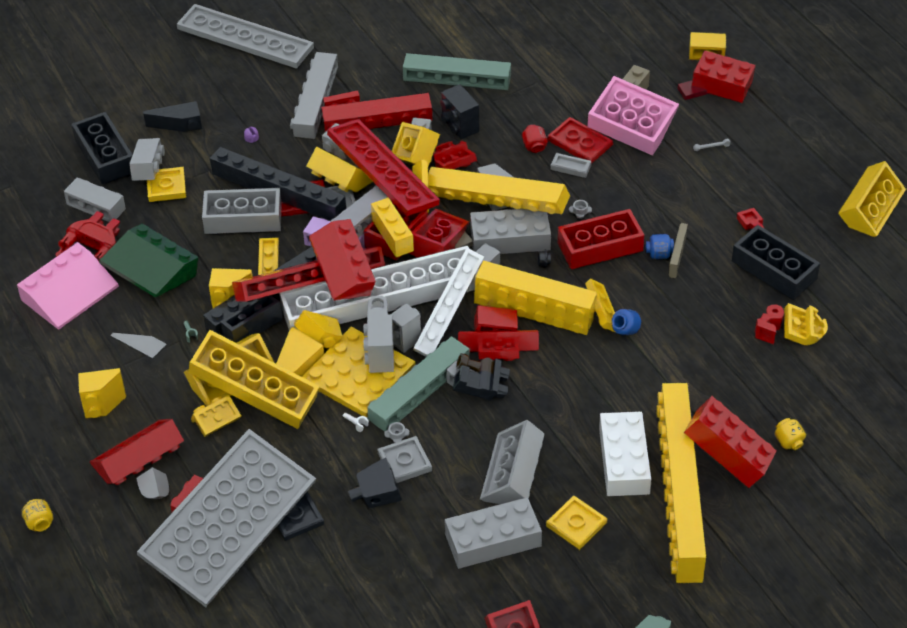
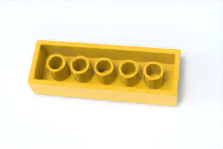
(535, 297)
(253, 379)

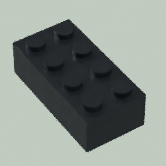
(103, 147)
(775, 262)

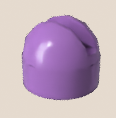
(248, 134)

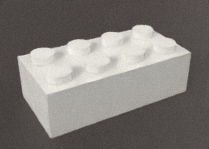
(624, 454)

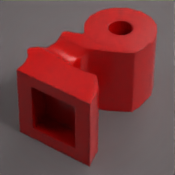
(769, 323)

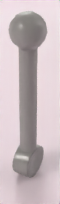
(726, 142)

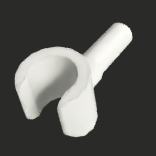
(357, 421)

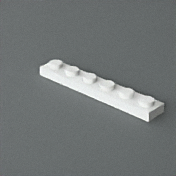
(448, 302)

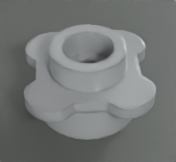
(580, 208)
(396, 427)

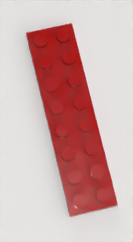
(383, 167)

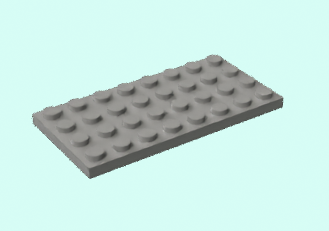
(226, 517)

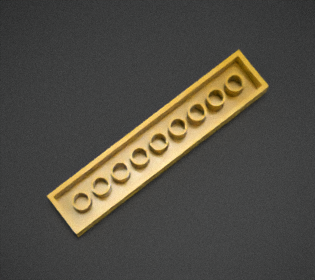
(681, 483)

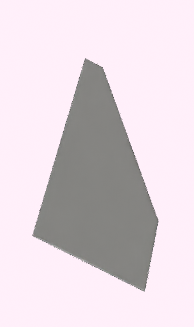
(144, 344)

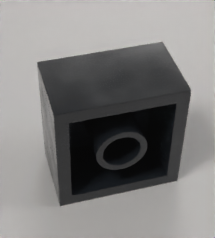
(460, 111)

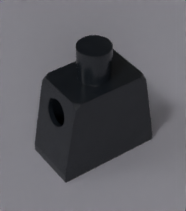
(376, 485)

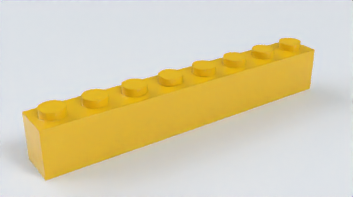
(498, 190)

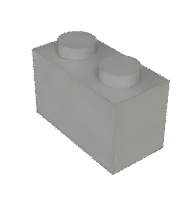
(406, 327)

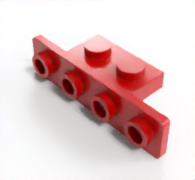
(500, 344)

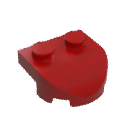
(453, 156)

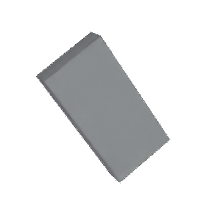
(571, 165)

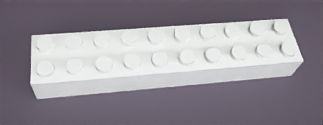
(400, 283)

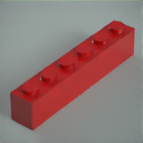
(379, 112)

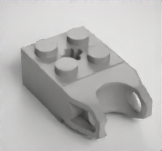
(380, 337)

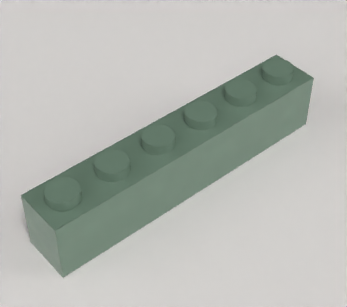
(457, 71)
(415, 385)

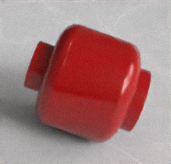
(534, 138)

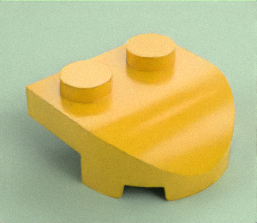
(803, 325)

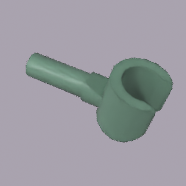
(190, 331)

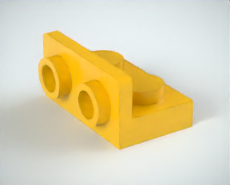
(216, 415)

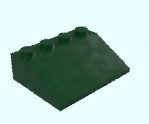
(150, 261)

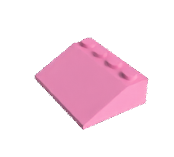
(632, 115)
(66, 286)

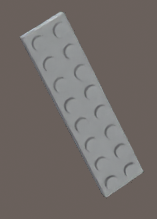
(245, 36)

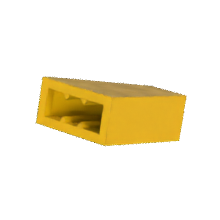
(299, 352)

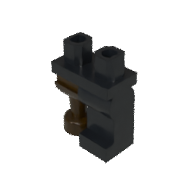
(483, 382)

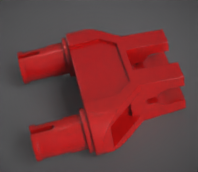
(93, 234)

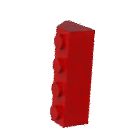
(342, 260)
(137, 451)

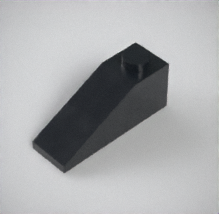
(177, 117)

